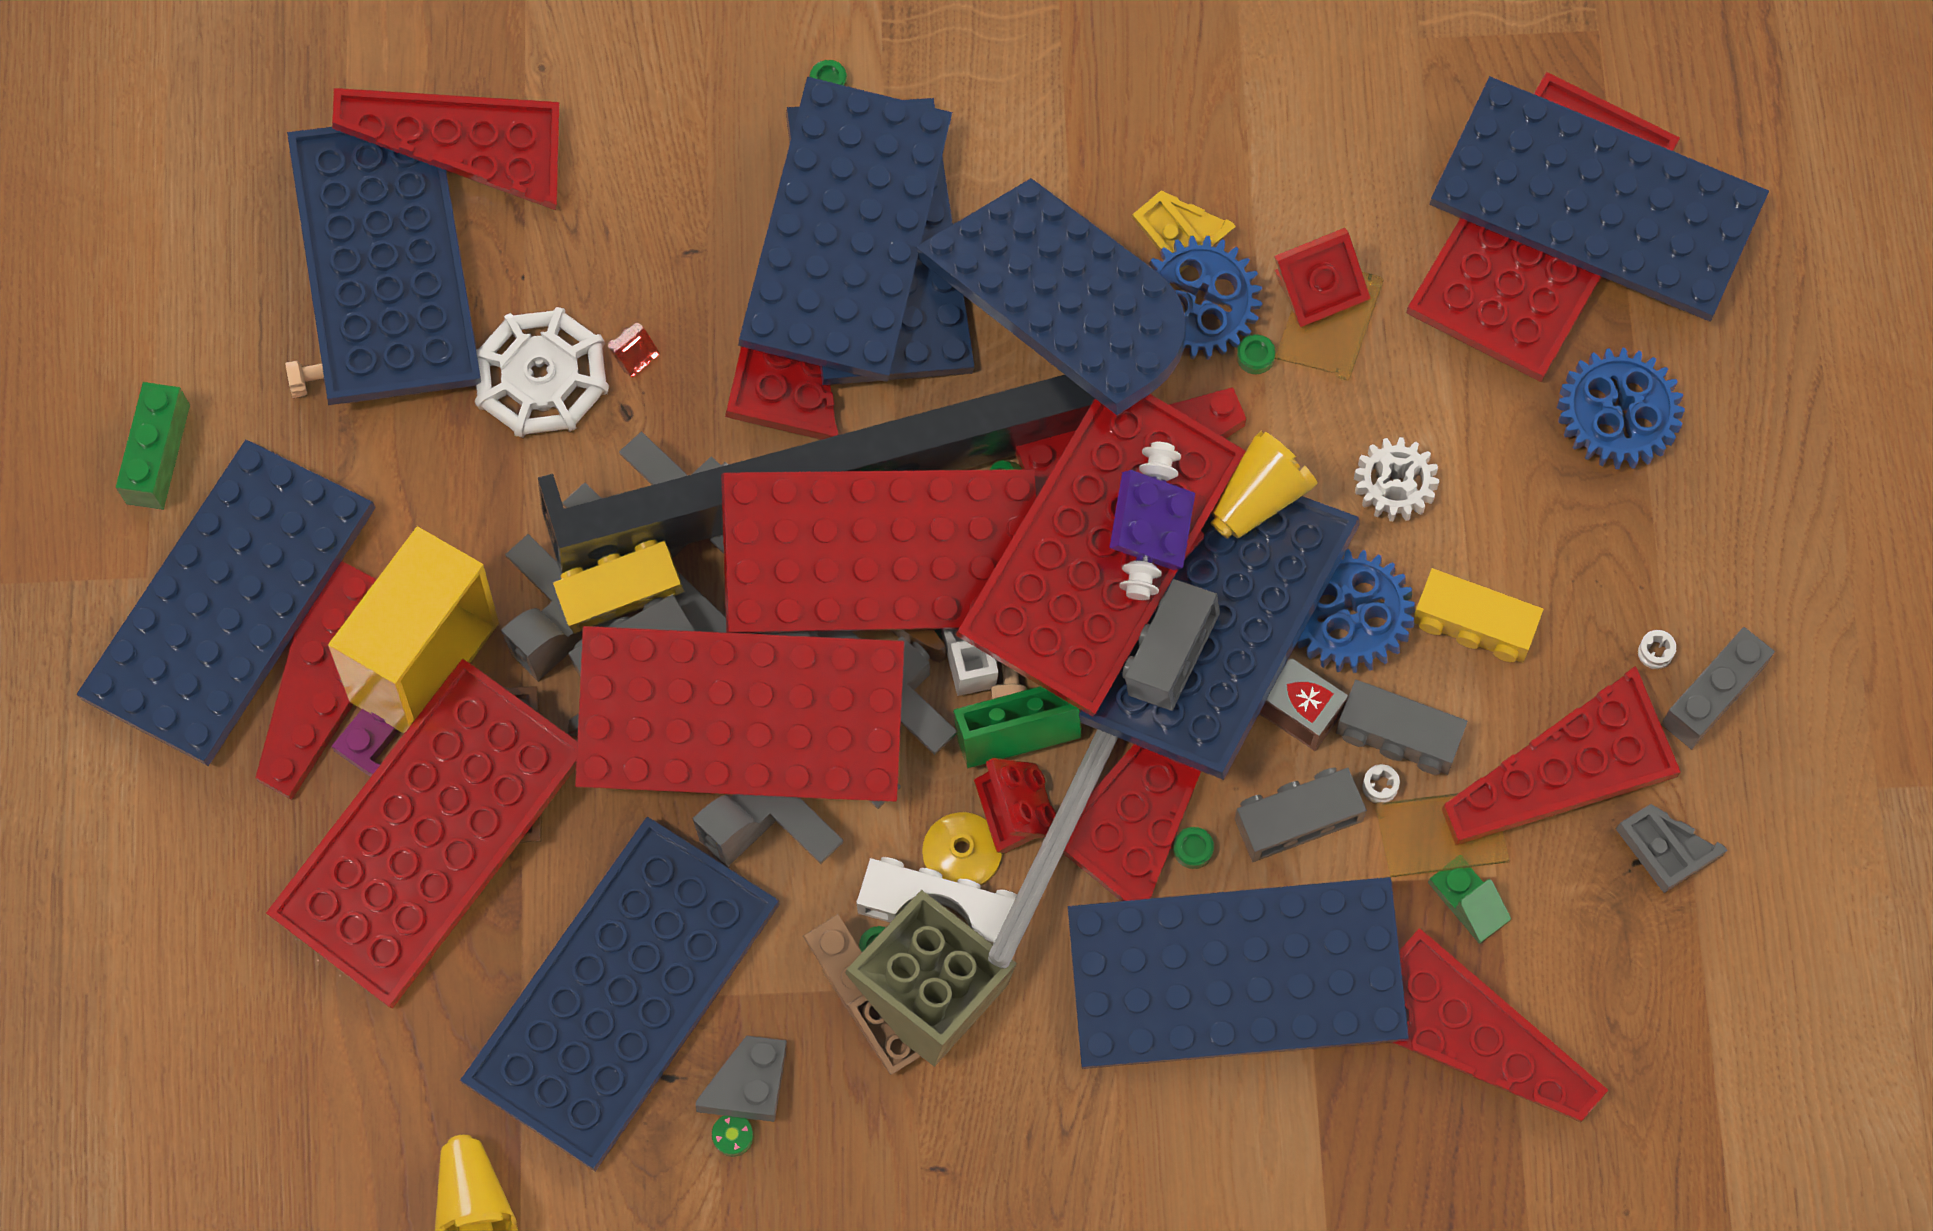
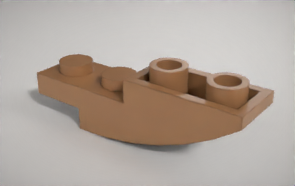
(835, 953)

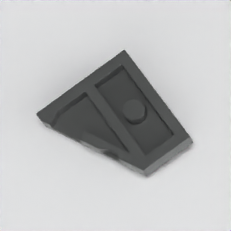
(1667, 846)
(747, 1081)

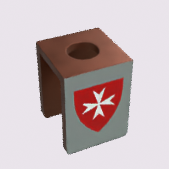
(1304, 704)

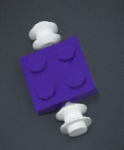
(1151, 520)

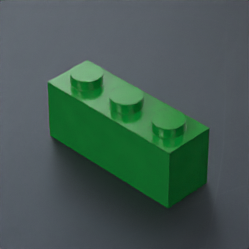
(153, 445)
(1014, 725)

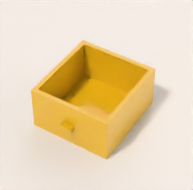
(413, 629)

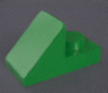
(1471, 901)

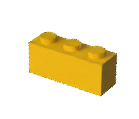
(617, 585)
(1477, 616)

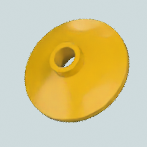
(976, 864)

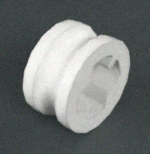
(1665, 640)
(1375, 773)

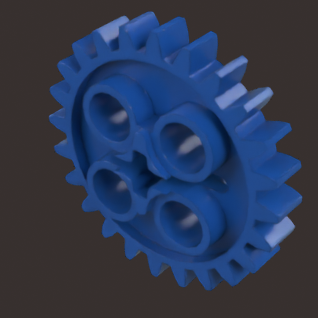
(1212, 266)
(1654, 403)
(1362, 641)

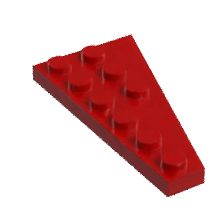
(781, 395)
(1584, 758)
(1132, 822)
(1478, 1033)

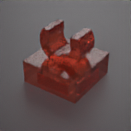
(633, 349)

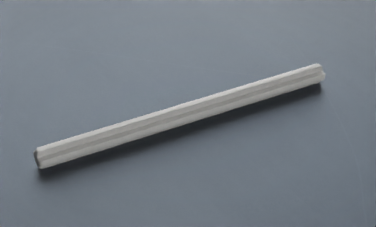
(1051, 849)

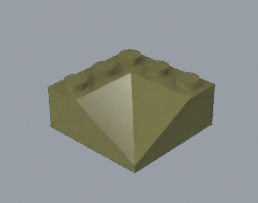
(929, 977)

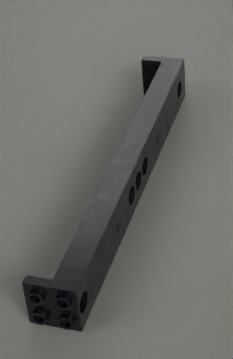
(937, 439)

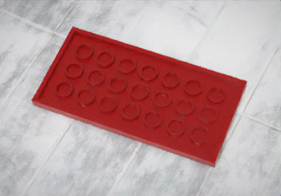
(1507, 294)
(864, 546)
(1056, 590)
(739, 713)
(426, 833)

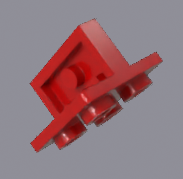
(1014, 803)

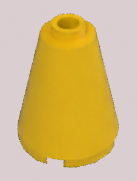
(1260, 487)
(469, 1190)

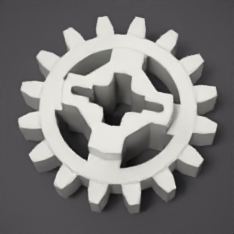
(1396, 463)

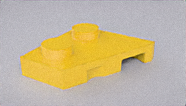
(1169, 219)

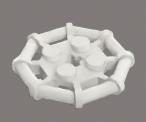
(544, 391)

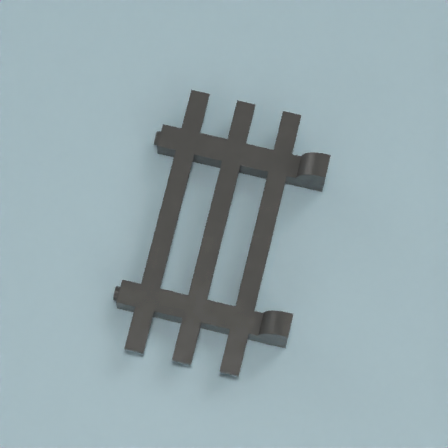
(729, 822)

